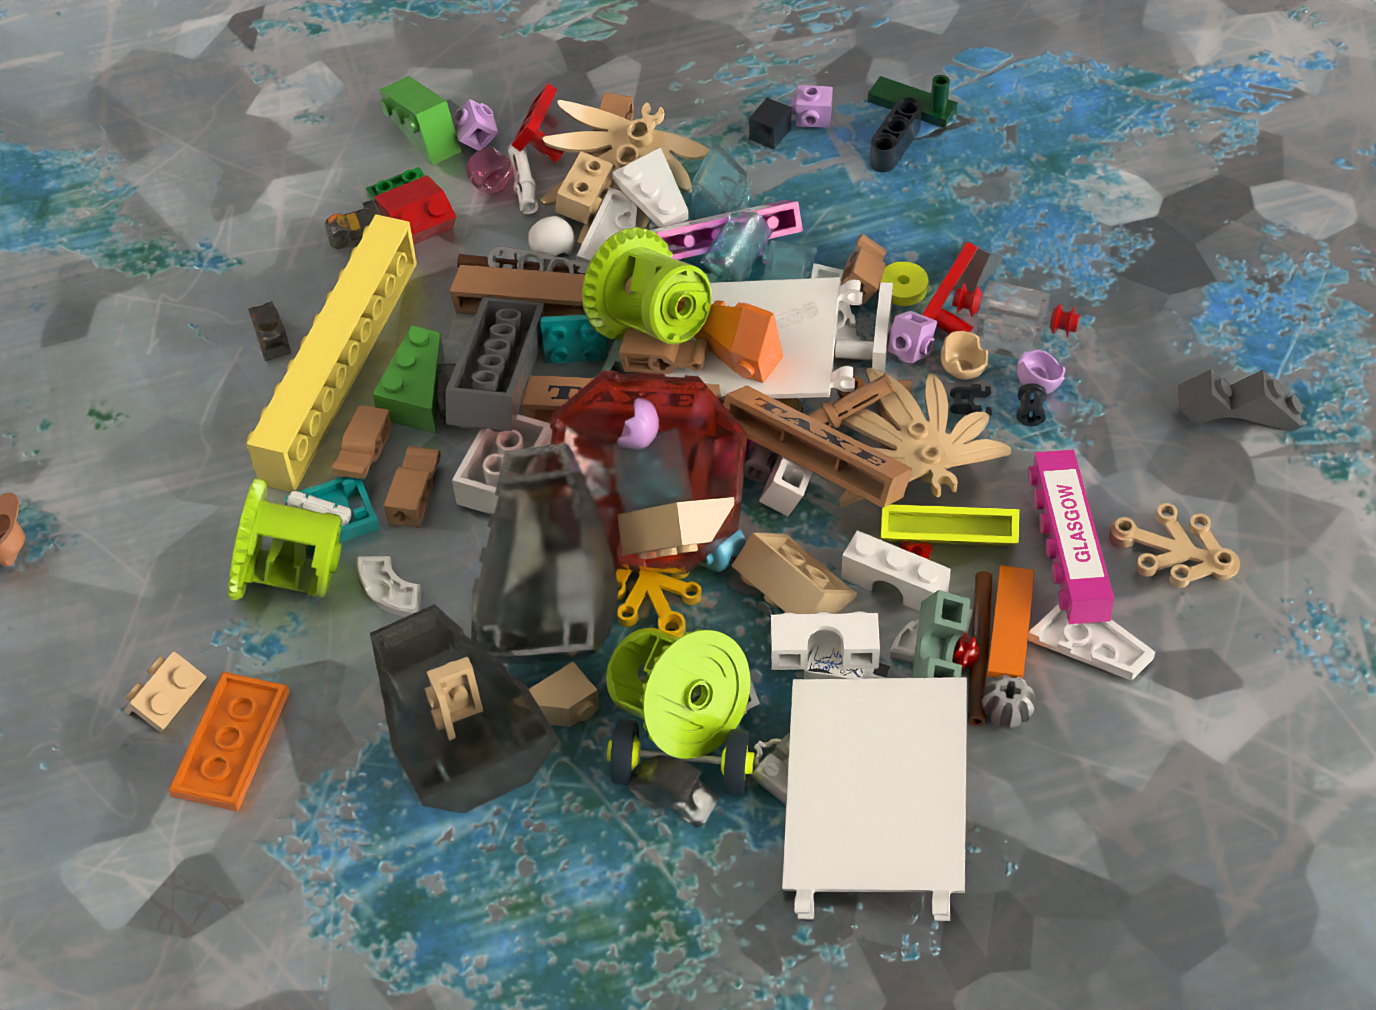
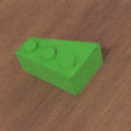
(412, 381)

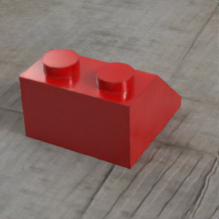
(421, 205)

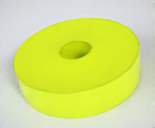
(915, 282)

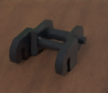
(969, 393)

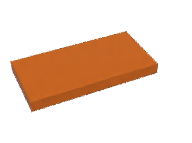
(229, 741)

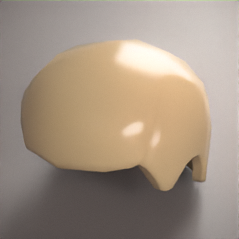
(963, 355)

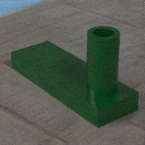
(935, 105)

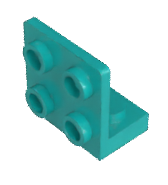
(572, 340)

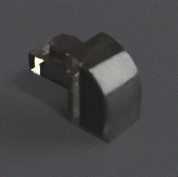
(674, 783)

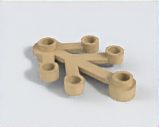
(1178, 548)

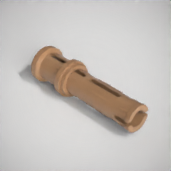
(833, 413)

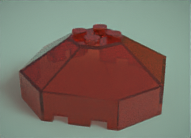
(709, 436)

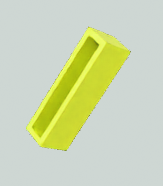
(950, 525)

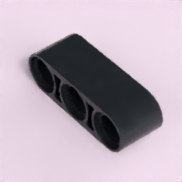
(895, 134)

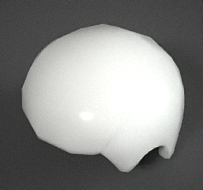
(552, 237)

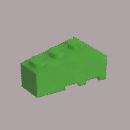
(422, 118)

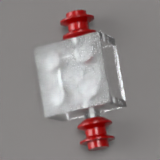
(1013, 317)

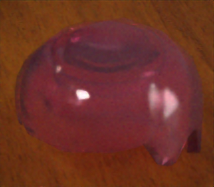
(489, 170)

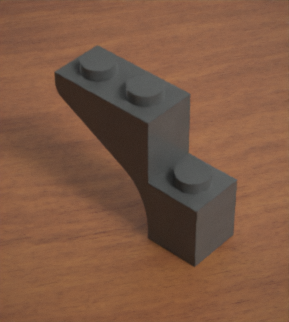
(1253, 399)

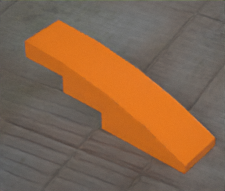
(1011, 622)

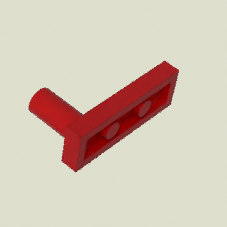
(529, 129)
(934, 310)

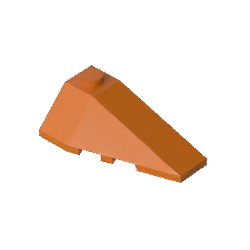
(742, 338)

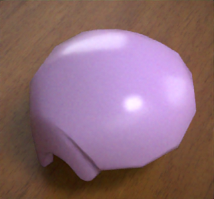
(1040, 369)
(641, 428)

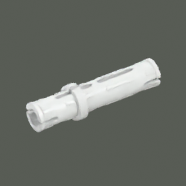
(524, 185)

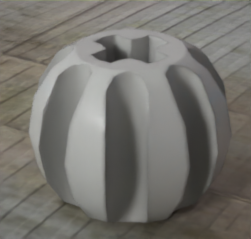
(1008, 701)

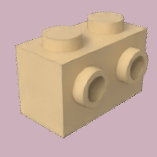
(584, 188)

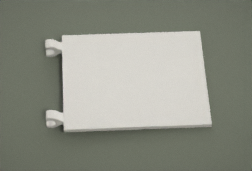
(805, 346)
(876, 789)

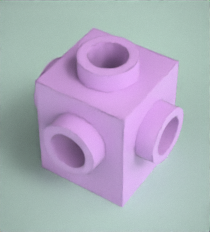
(812, 106)
(475, 124)
(911, 336)

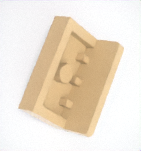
(166, 691)
(453, 694)

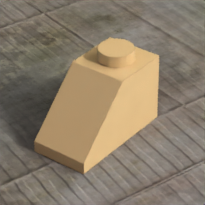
(566, 696)

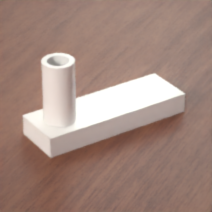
(876, 349)

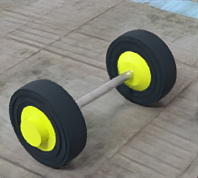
(625, 754)

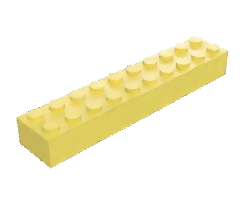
(332, 354)

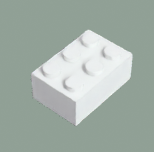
(480, 469)

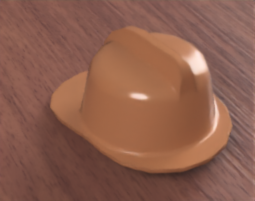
(11, 533)

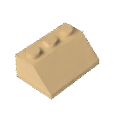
(672, 527)
(790, 576)

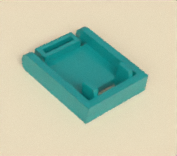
(338, 492)

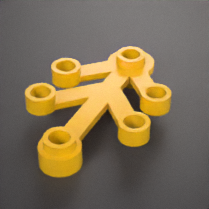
(652, 584)

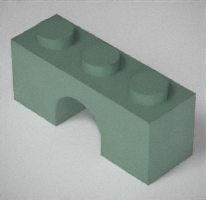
(940, 625)

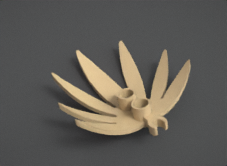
(628, 142)
(924, 443)

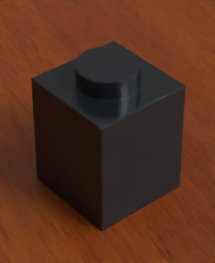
(770, 123)

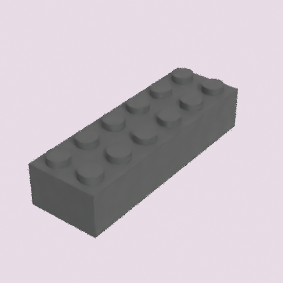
(495, 364)

